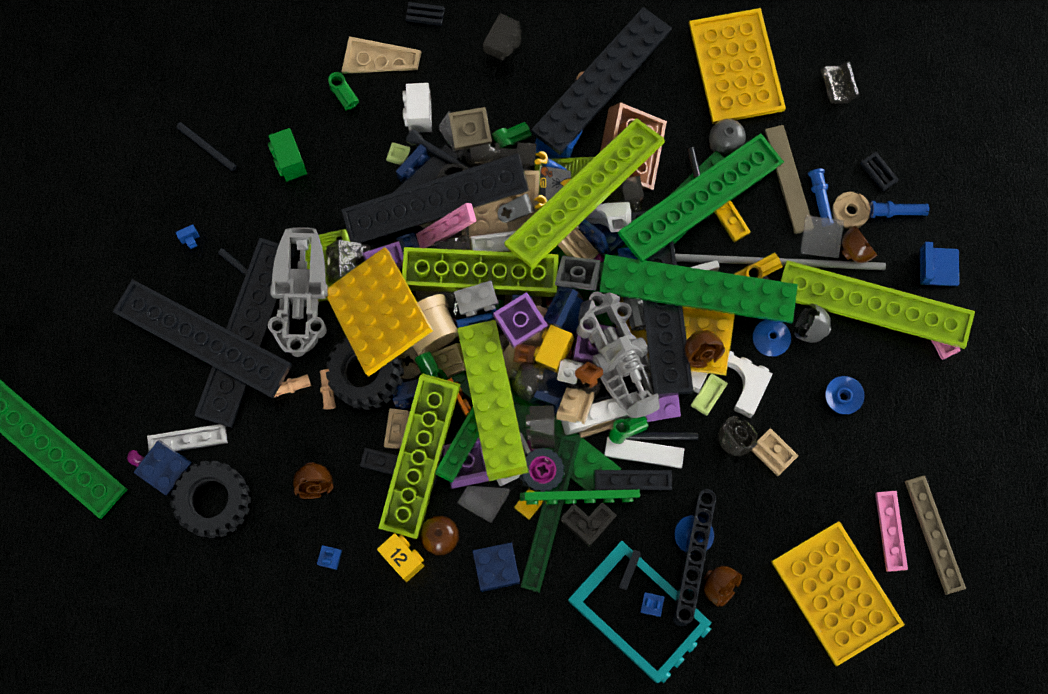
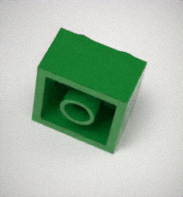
(286, 155)

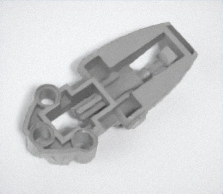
(298, 288)
(618, 353)

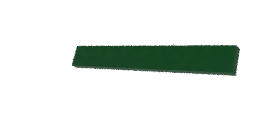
(549, 520)

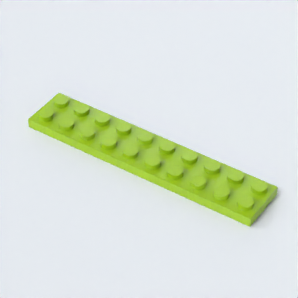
(584, 193)
(880, 305)

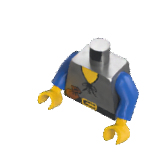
(552, 178)

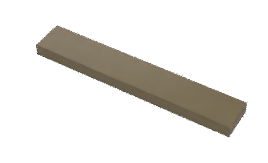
(789, 178)
(935, 535)

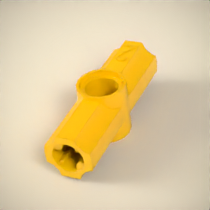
(764, 266)

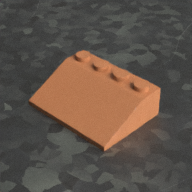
(617, 120)

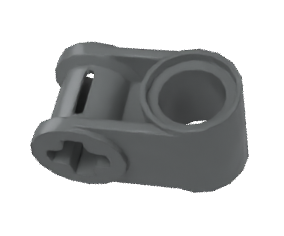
(519, 208)

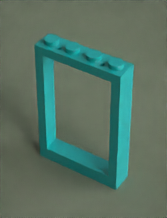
(592, 582)

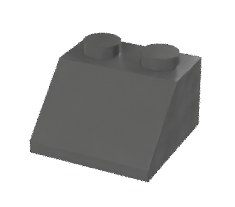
(578, 273)

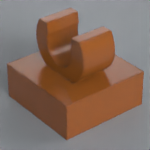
(524, 353)
(589, 373)

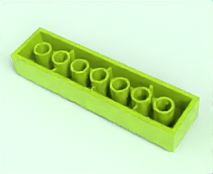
(458, 269)
(492, 400)
(419, 455)

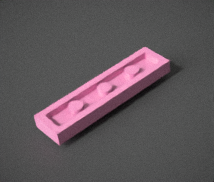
(447, 226)
(891, 531)

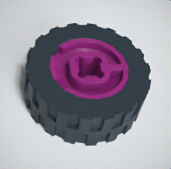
(544, 470)

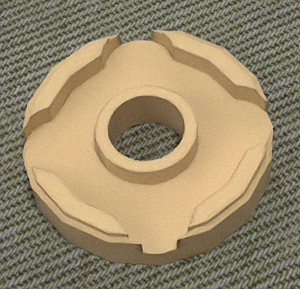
(853, 199)

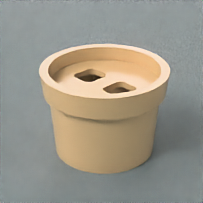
(438, 316)

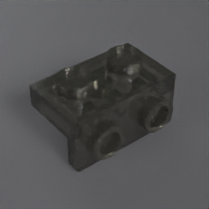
(840, 83)

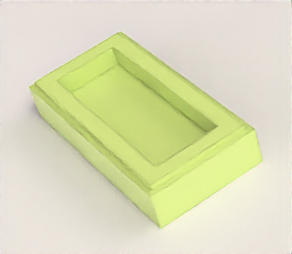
(709, 394)

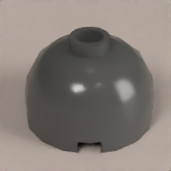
(726, 136)
(813, 324)

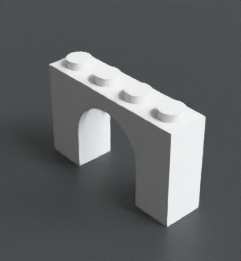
(754, 383)

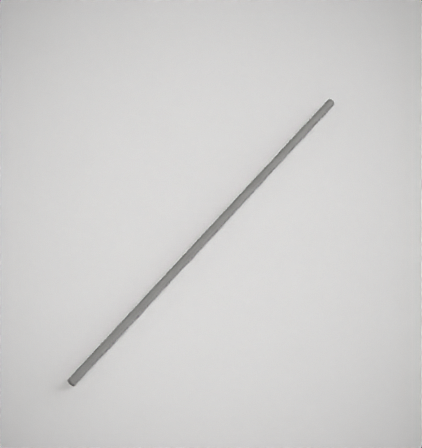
(751, 260)

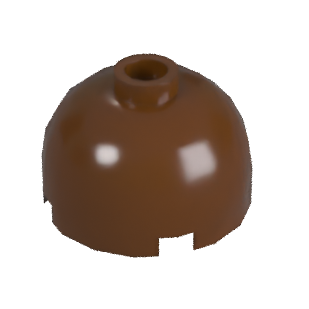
(857, 246)
(703, 347)
(311, 481)
(439, 535)
(720, 584)

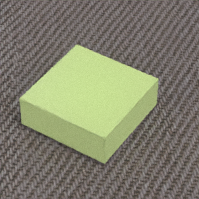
(398, 153)

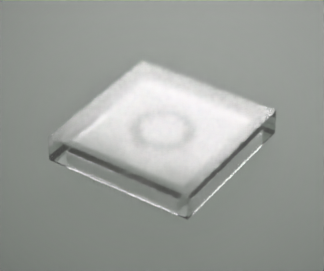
(822, 236)

